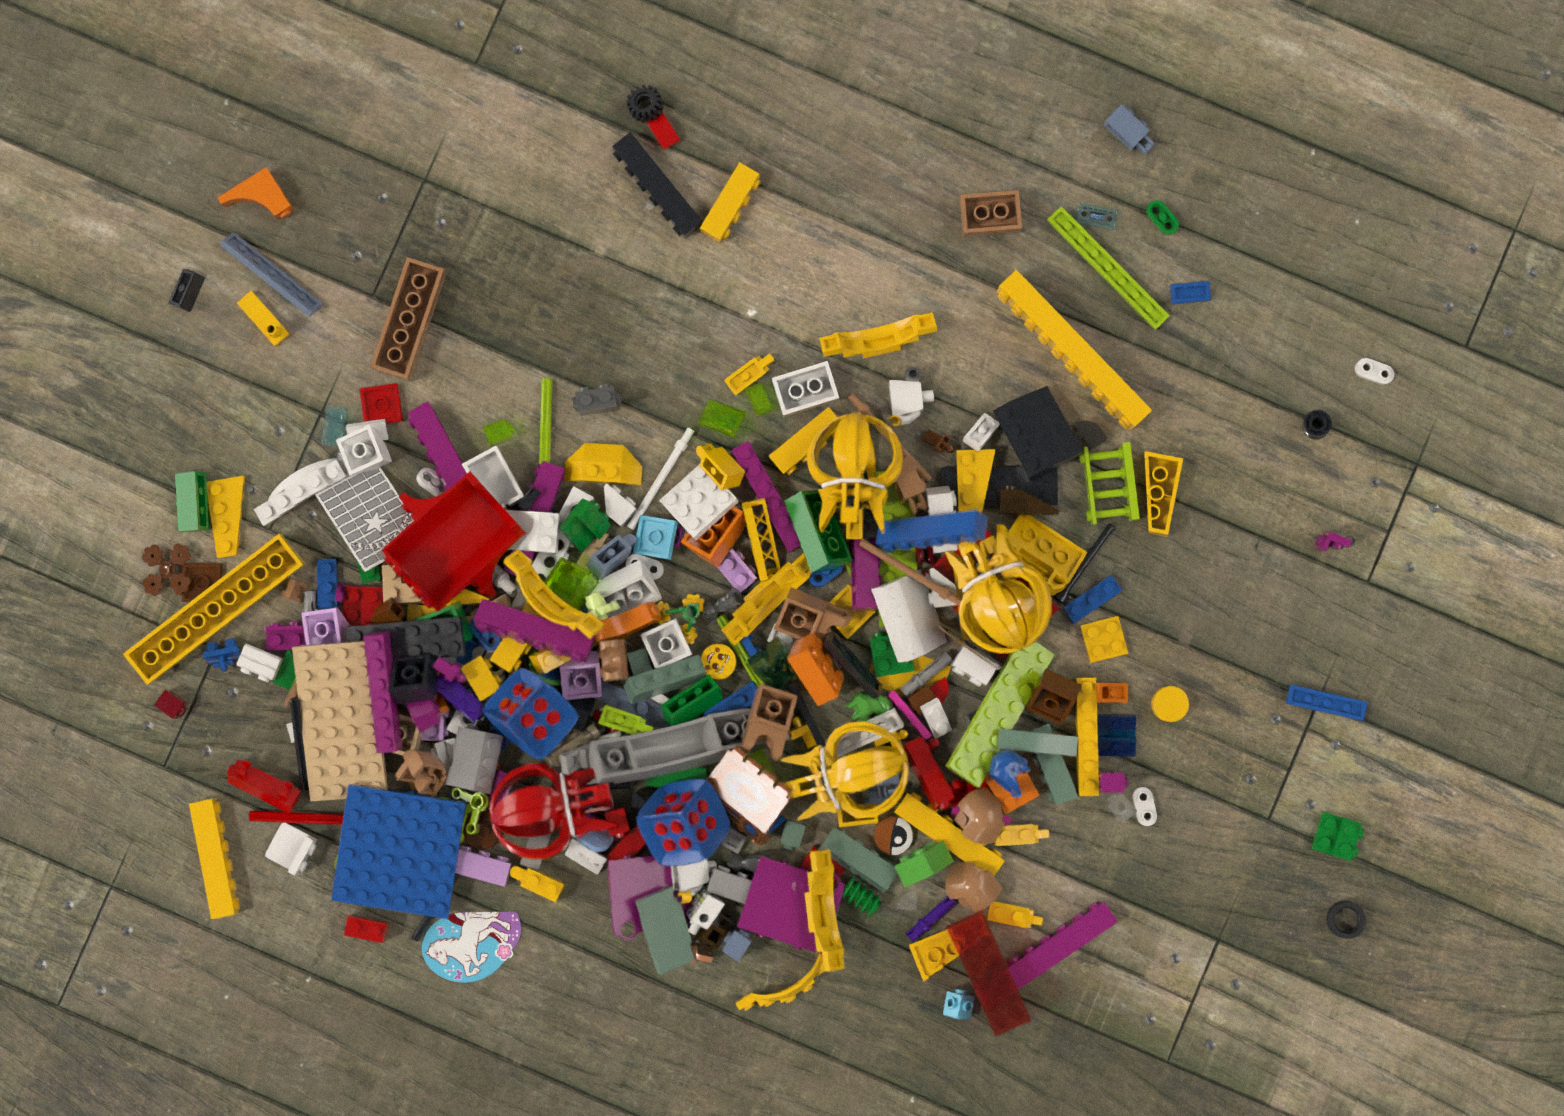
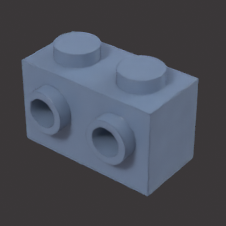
(736, 943)

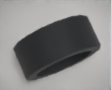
(1361, 919)

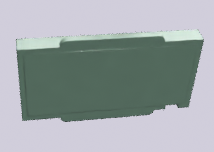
(665, 930)

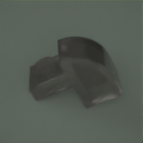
(1089, 433)

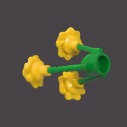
(689, 611)

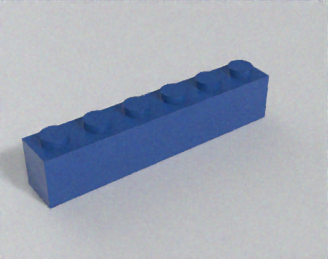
(932, 531)

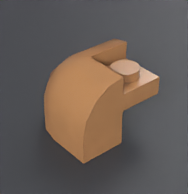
(423, 770)
(980, 816)
(972, 886)

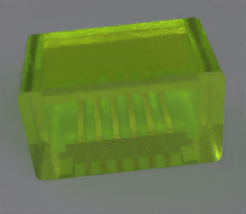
(759, 400)

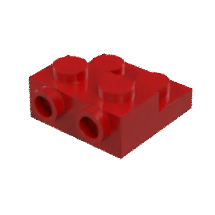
(361, 603)

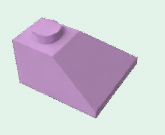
(324, 626)
(581, 678)

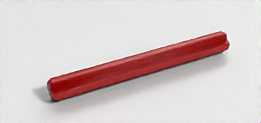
(296, 817)

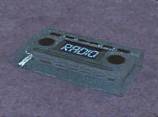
(1096, 216)

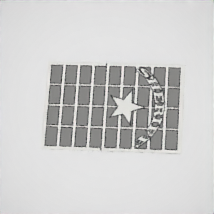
(365, 514)

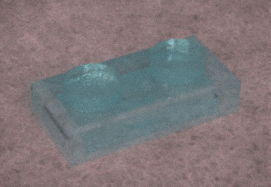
(333, 425)

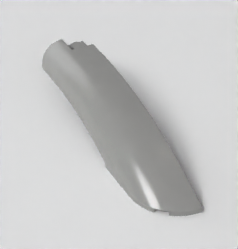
(670, 748)

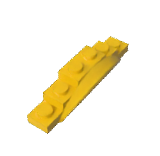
(878, 339)
(766, 598)
(546, 601)
(822, 910)
(787, 994)

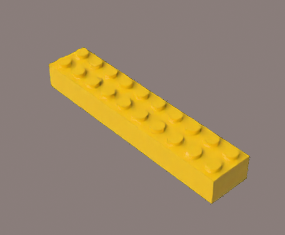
(1073, 351)
(214, 609)

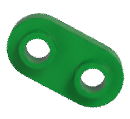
(1163, 217)

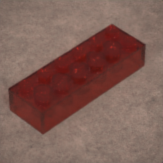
(988, 973)

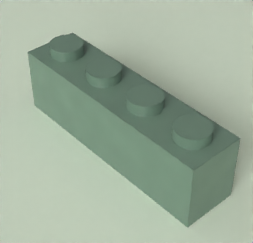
(664, 679)
(1054, 773)
(859, 860)

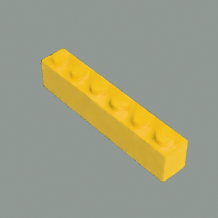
(1087, 733)
(942, 829)
(214, 859)

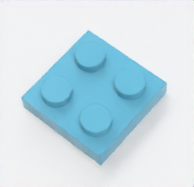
(655, 537)

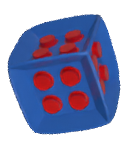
(531, 713)
(683, 822)

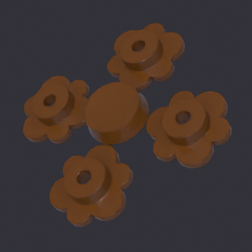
(166, 569)

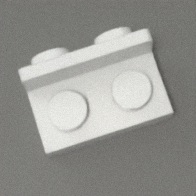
(589, 859)

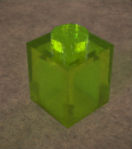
(498, 432)

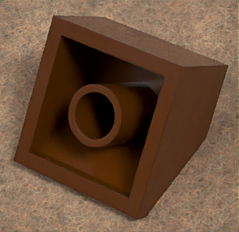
(1053, 696)

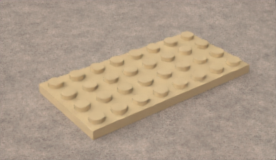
(337, 719)

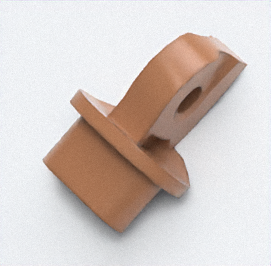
(701, 955)

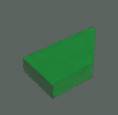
(286, 672)

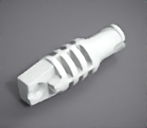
(502, 580)

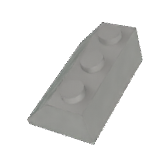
(474, 760)

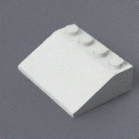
(908, 617)

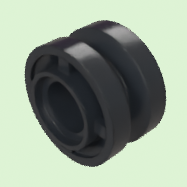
(1323, 418)

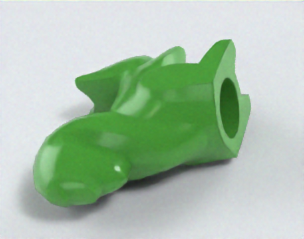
(865, 706)

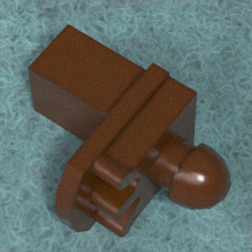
(938, 442)

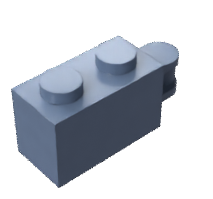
(1129, 129)
(611, 555)

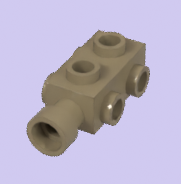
(570, 742)

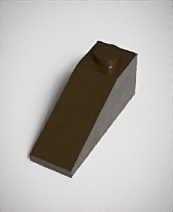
(1020, 503)

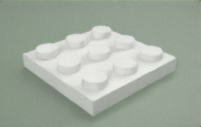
(698, 502)

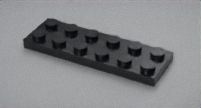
(1043, 488)
(416, 637)

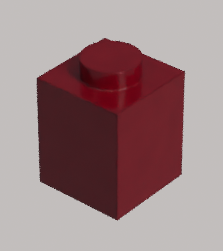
(171, 704)

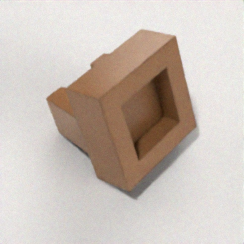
(294, 590)

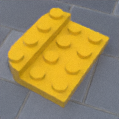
(1045, 552)

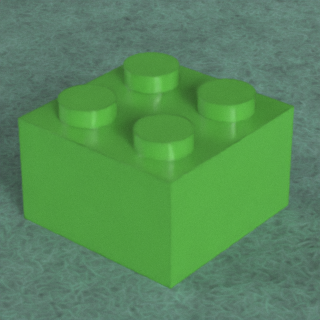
(923, 862)

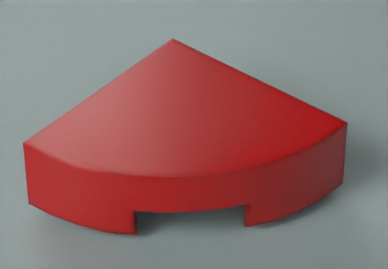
(940, 689)

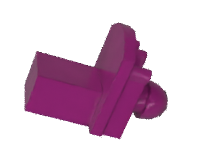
(450, 670)

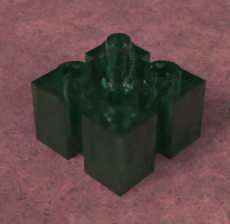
(773, 665)

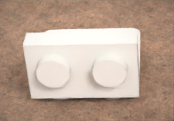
(291, 848)

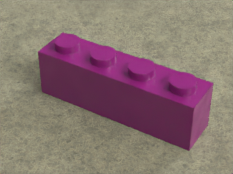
(864, 576)

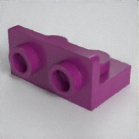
(1331, 540)
(284, 637)

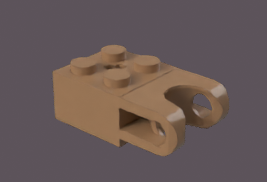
(807, 614)
(614, 660)
(768, 725)

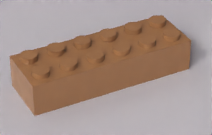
(408, 319)

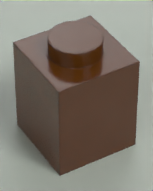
(388, 612)
(920, 698)

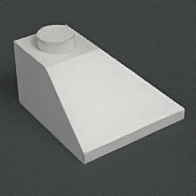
(363, 451)

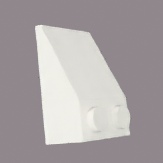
(540, 529)

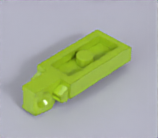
(623, 721)

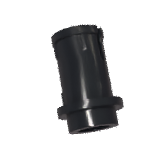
(529, 498)

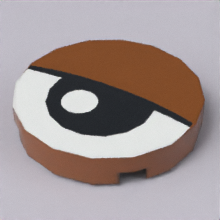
(893, 835)

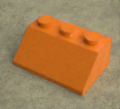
(718, 539)

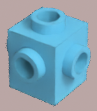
(958, 1004)

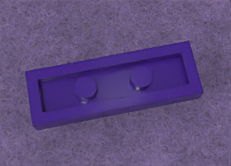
(459, 698)

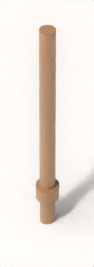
(864, 409)
(943, 592)

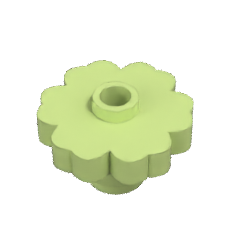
(597, 606)

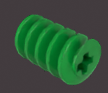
(862, 898)

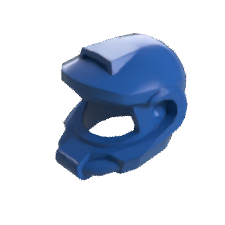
(1005, 768)

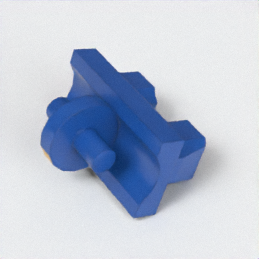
(224, 656)

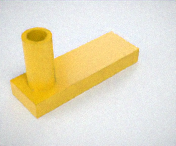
(263, 318)

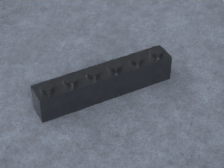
(657, 185)

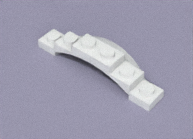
(300, 487)

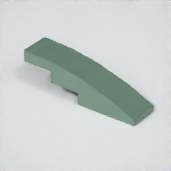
(1037, 742)

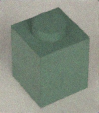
(639, 661)
(792, 835)

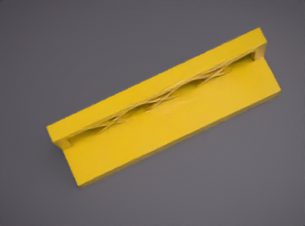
(756, 542)

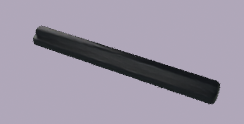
(296, 716)

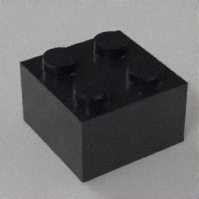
(413, 679)

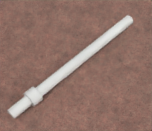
(680, 446)

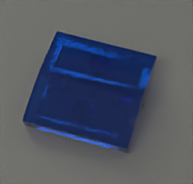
(1116, 735)

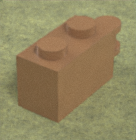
(910, 486)

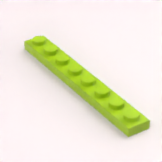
(1108, 268)

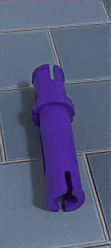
(933, 916)

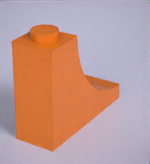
(262, 190)
(629, 622)

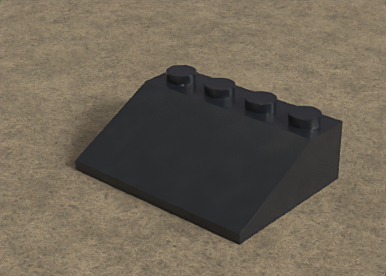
(1038, 432)

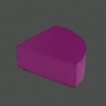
(340, 592)

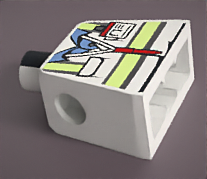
(703, 910)

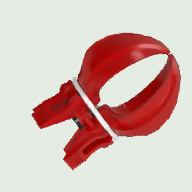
(542, 810)

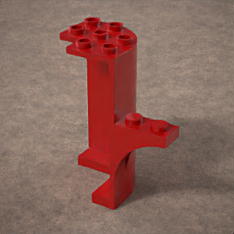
(452, 542)

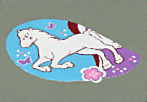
(470, 944)

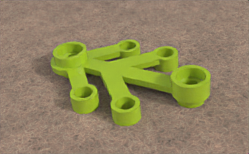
(472, 806)

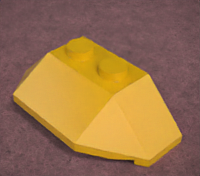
(603, 465)

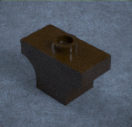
(714, 934)

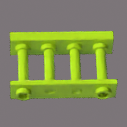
(1127, 491)

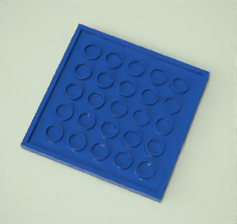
(398, 851)

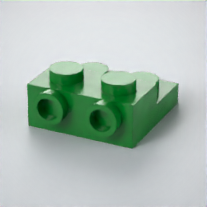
(585, 524)
(884, 658)
(1337, 836)

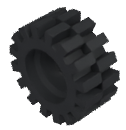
(640, 95)

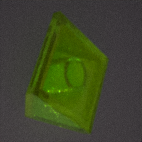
(721, 419)

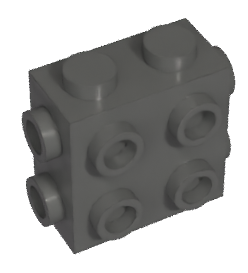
(596, 401)

